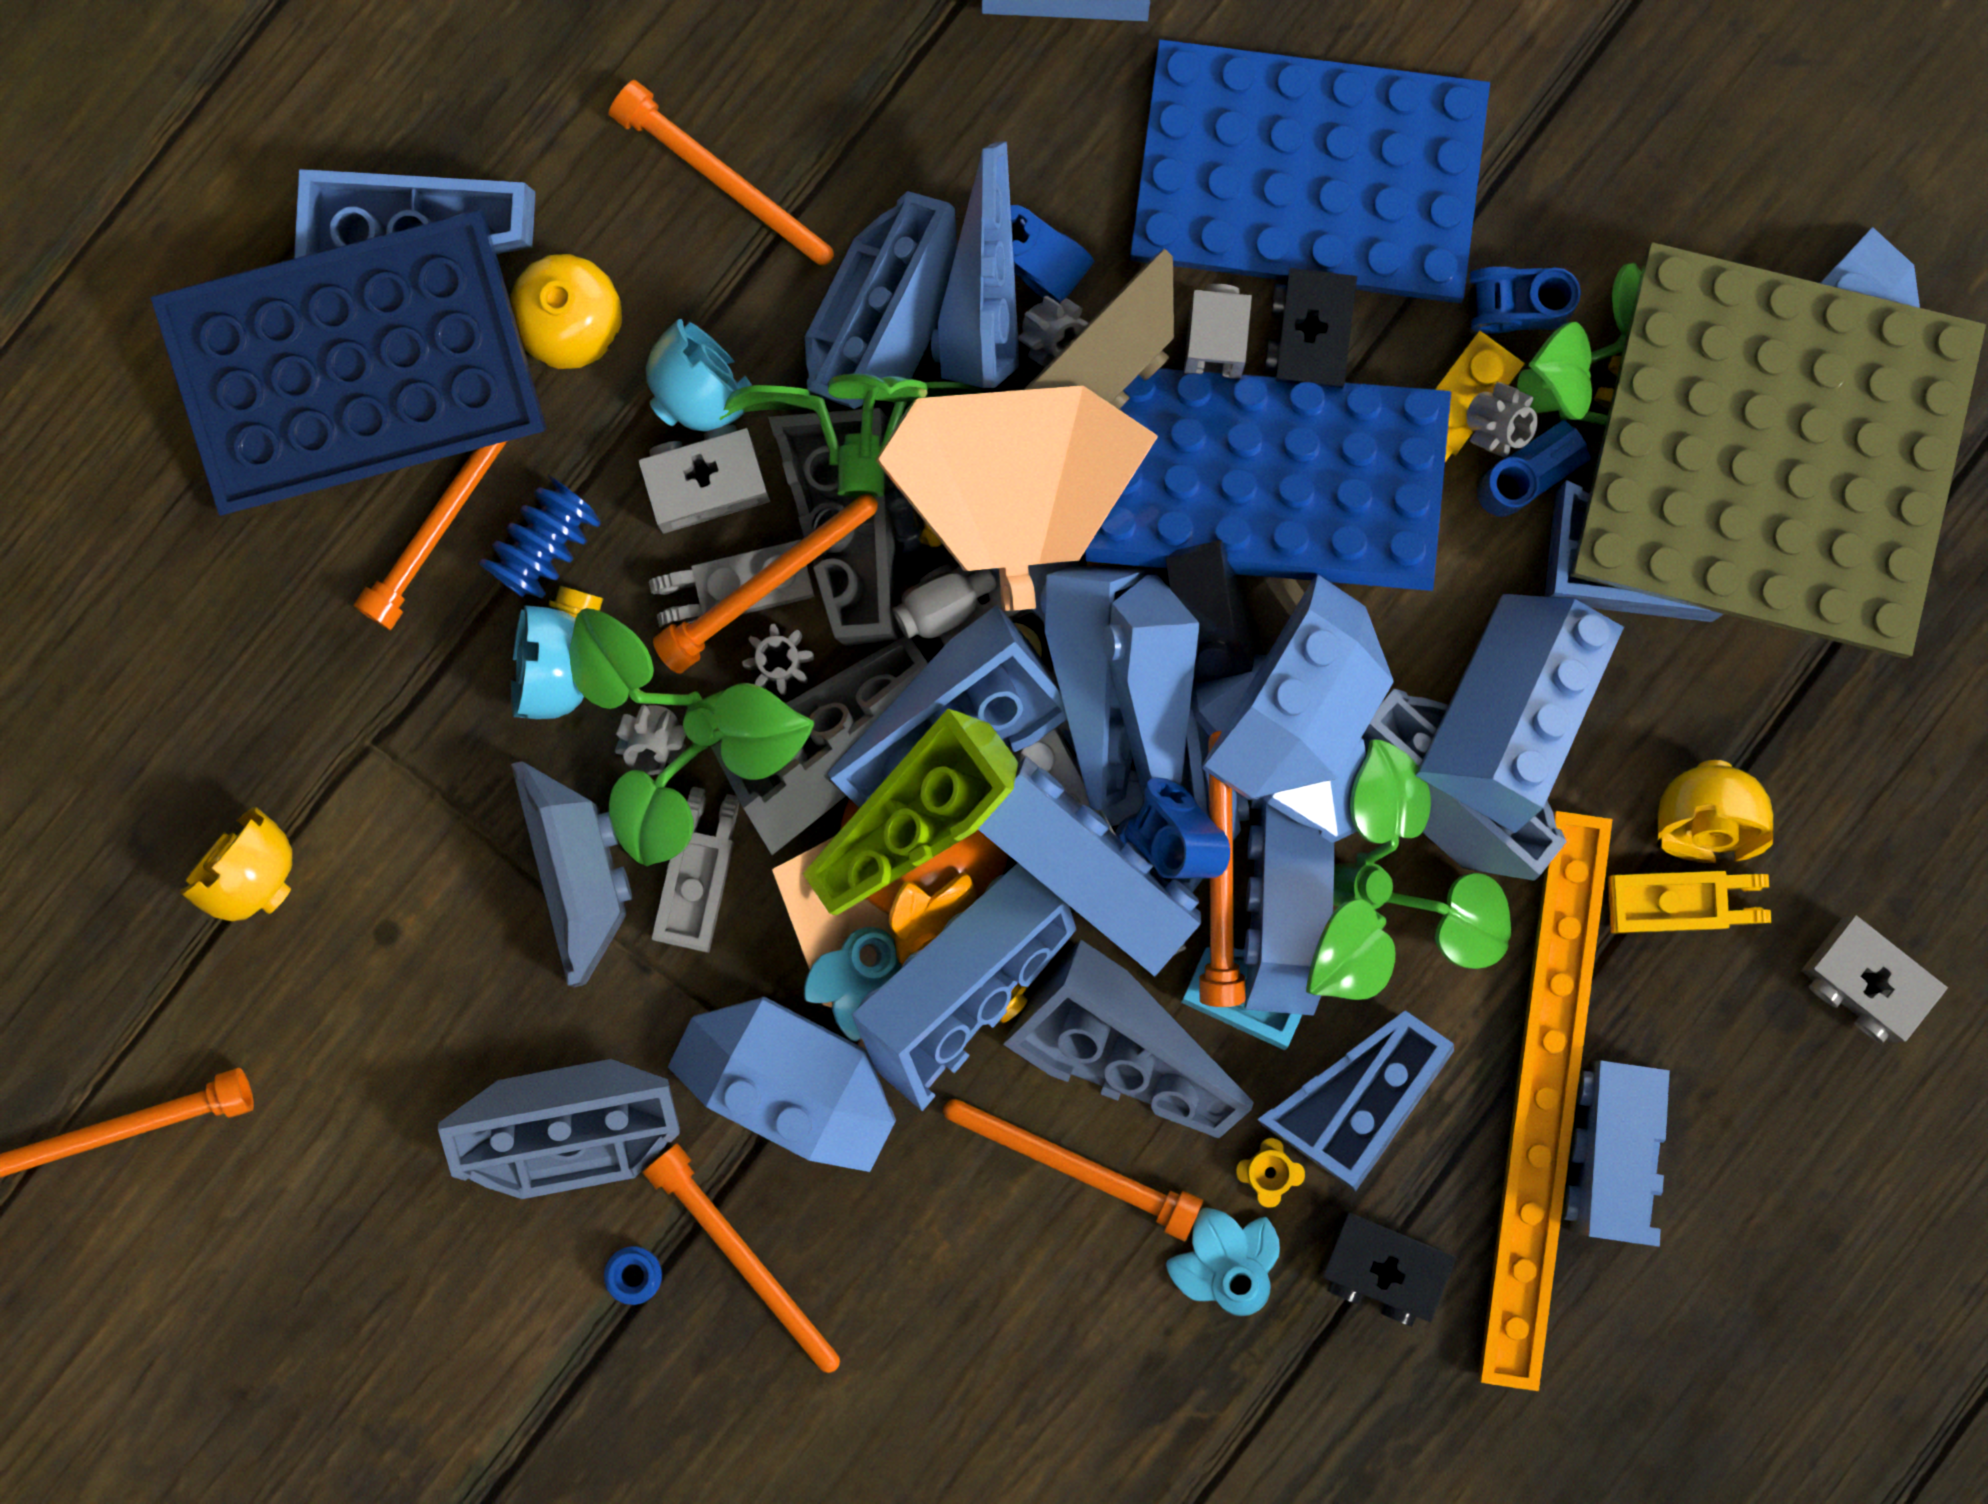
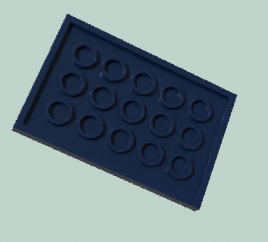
(349, 362)

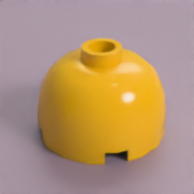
(565, 311)
(1715, 812)
(242, 871)

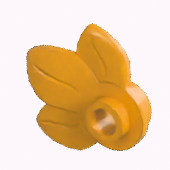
(921, 919)

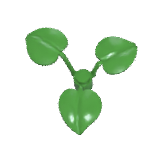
(1562, 364)
(856, 459)
(752, 723)
(1353, 951)

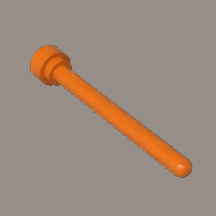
(636, 109)
(384, 599)
(681, 644)
(1222, 982)
(226, 1095)
(674, 1175)
(1173, 1210)

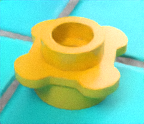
(1270, 1189)

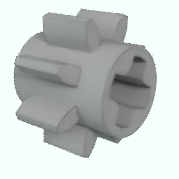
(1050, 328)
(1501, 419)
(778, 644)
(650, 739)

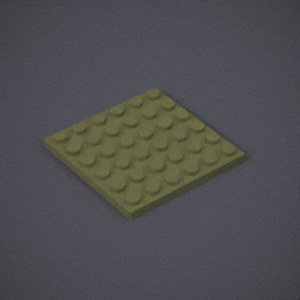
(1779, 450)

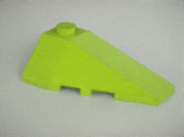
(918, 811)

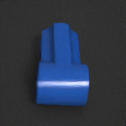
(1534, 469)

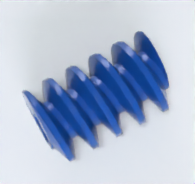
(541, 540)

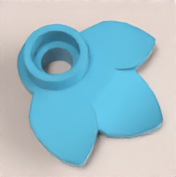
(846, 981)
(1222, 1255)

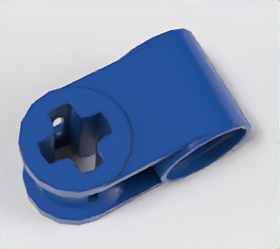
(1047, 259)
(1518, 298)
(1177, 833)

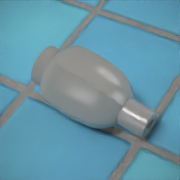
(941, 603)

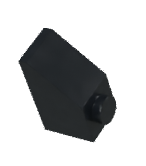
(1214, 596)

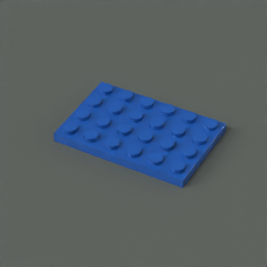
(1311, 169)
(1285, 478)

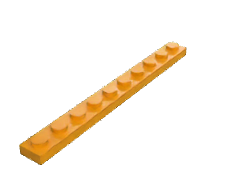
(1545, 1105)

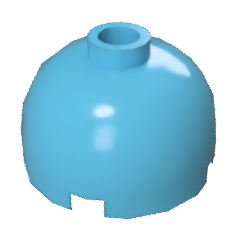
(691, 379)
(543, 665)

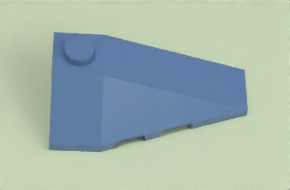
(978, 313)
(1076, 612)
(1152, 668)
(980, 672)

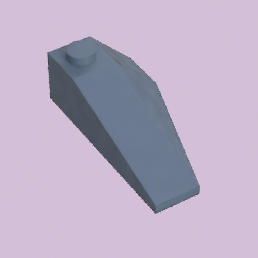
(1110, 1031)

